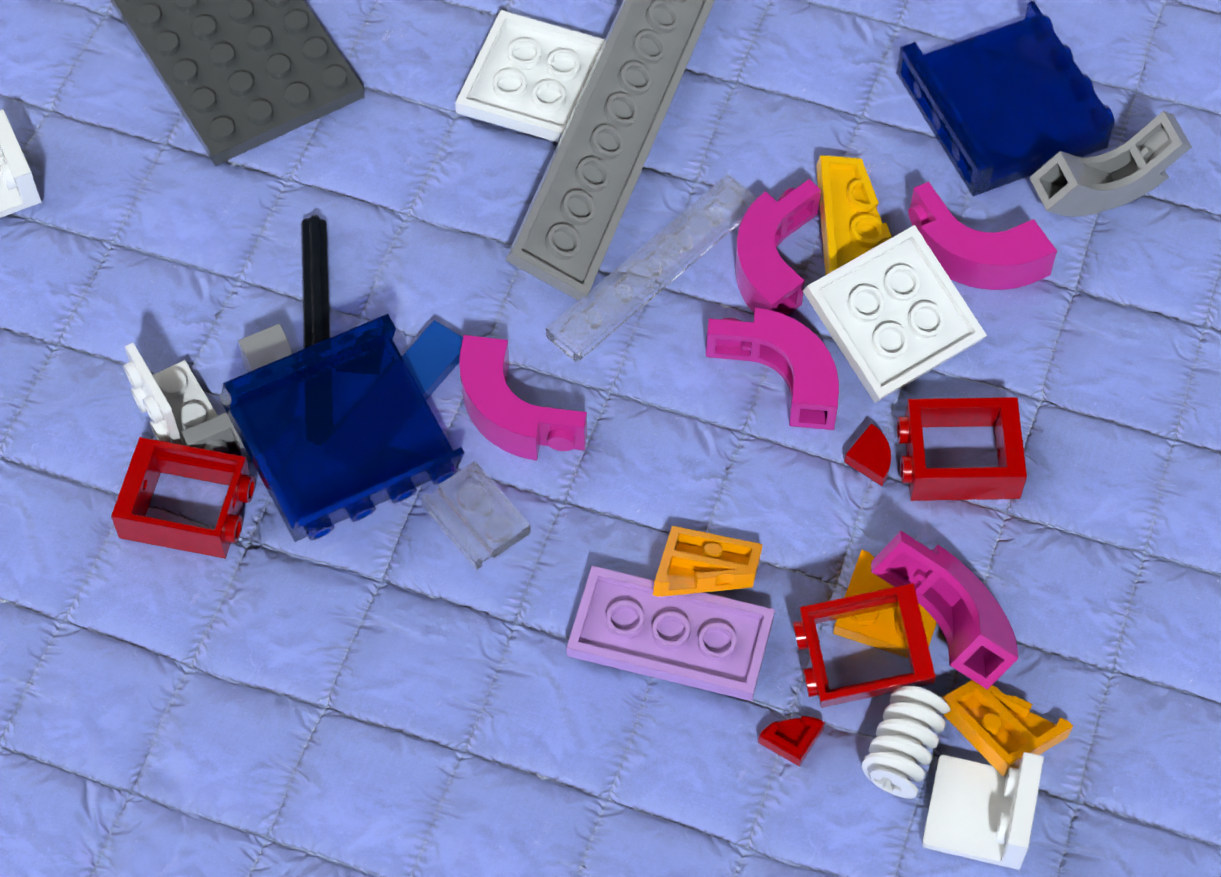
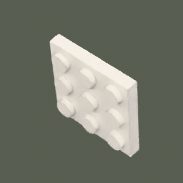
(528, 76)
(894, 313)

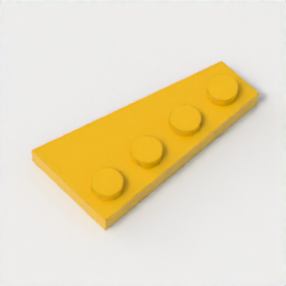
(847, 211)

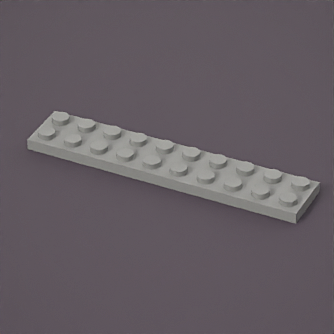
(607, 142)

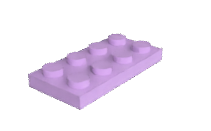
(674, 638)

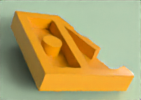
(705, 563)
(881, 627)
(1001, 725)

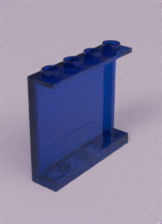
(1006, 101)
(338, 429)

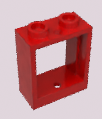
(158, 457)
(963, 483)
(913, 631)

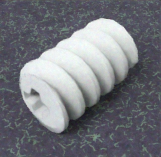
(903, 740)

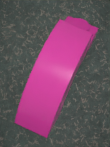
(978, 257)
(759, 269)
(792, 353)
(505, 417)
(968, 614)

